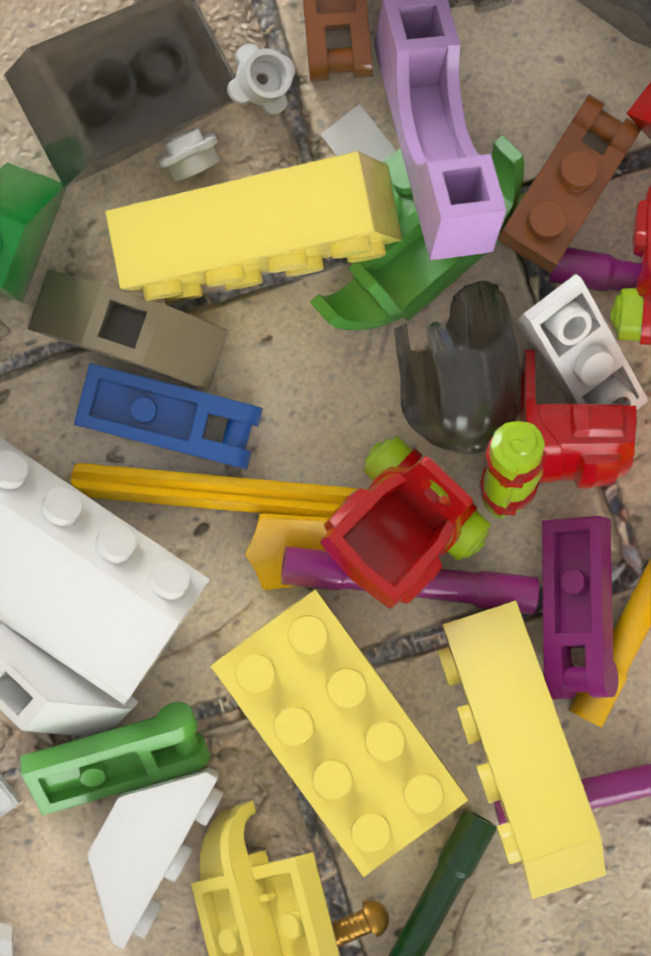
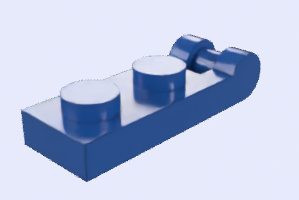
(165, 415)

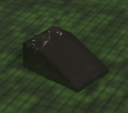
(120, 84)

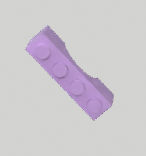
(449, 180)

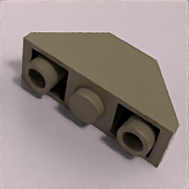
(128, 328)

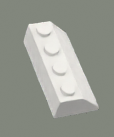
(85, 579)

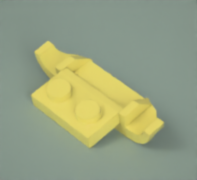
(256, 903)

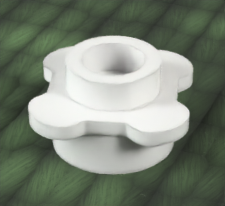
(278, 73)
(189, 154)

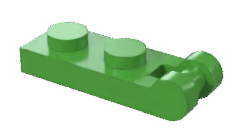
(116, 760)

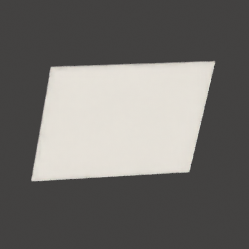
(358, 133)

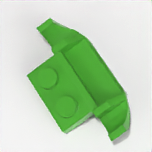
(405, 277)

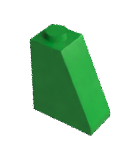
(26, 218)

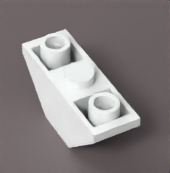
(580, 348)
(48, 695)
(145, 844)

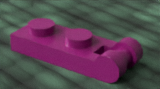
(578, 606)

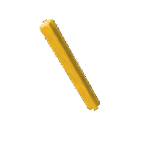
(207, 490)

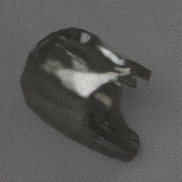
(467, 374)

